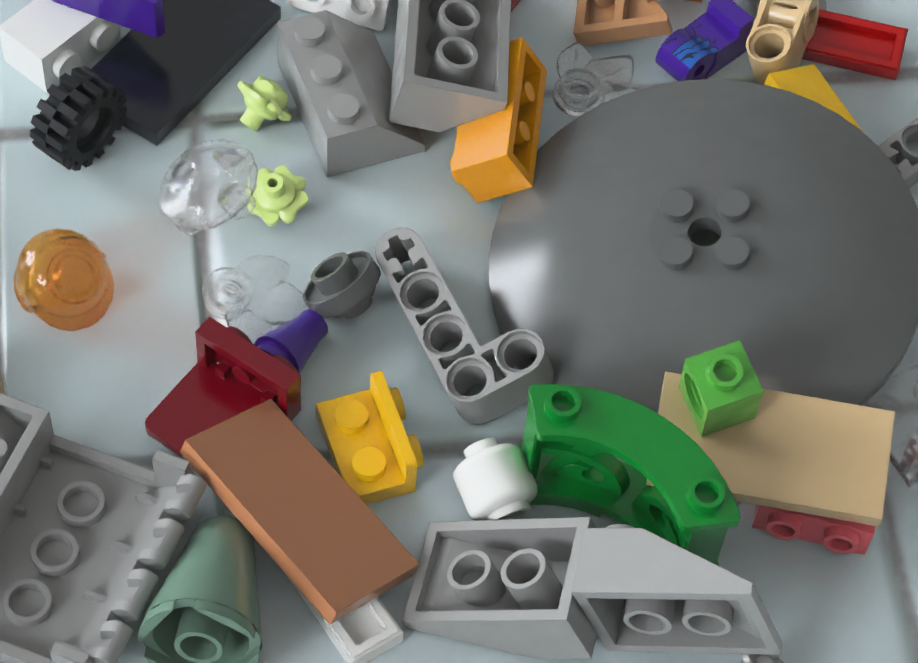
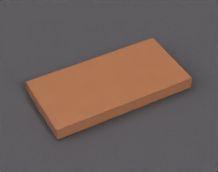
(299, 510)

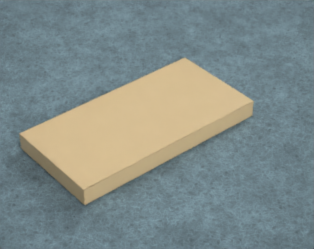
(798, 453)

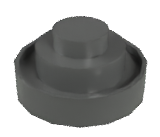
(342, 285)

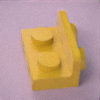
(371, 442)

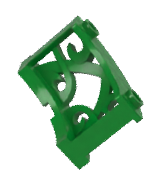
(571, 451)

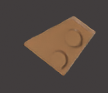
(619, 21)

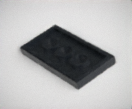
(178, 69)

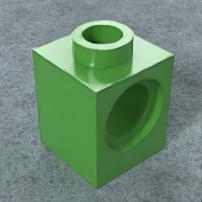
(720, 388)

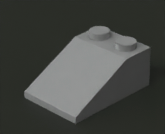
(503, 586)
(666, 599)

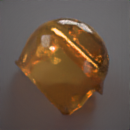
(63, 279)

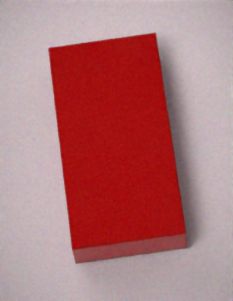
(857, 45)

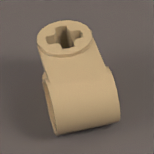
(780, 30)

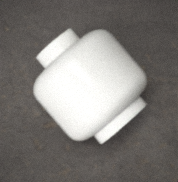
(495, 481)

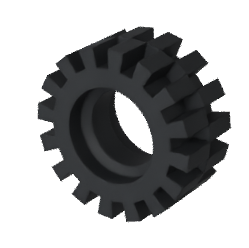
(78, 118)

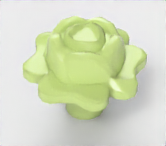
(264, 101)
(279, 195)

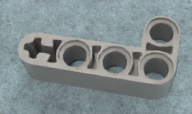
(445, 323)

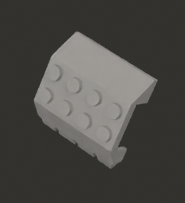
(79, 539)

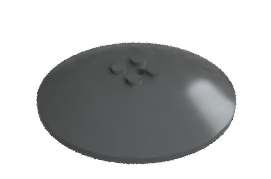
(806, 264)

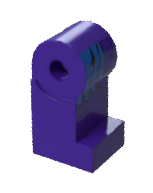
(707, 42)

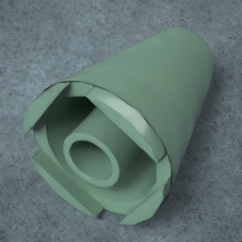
(208, 600)

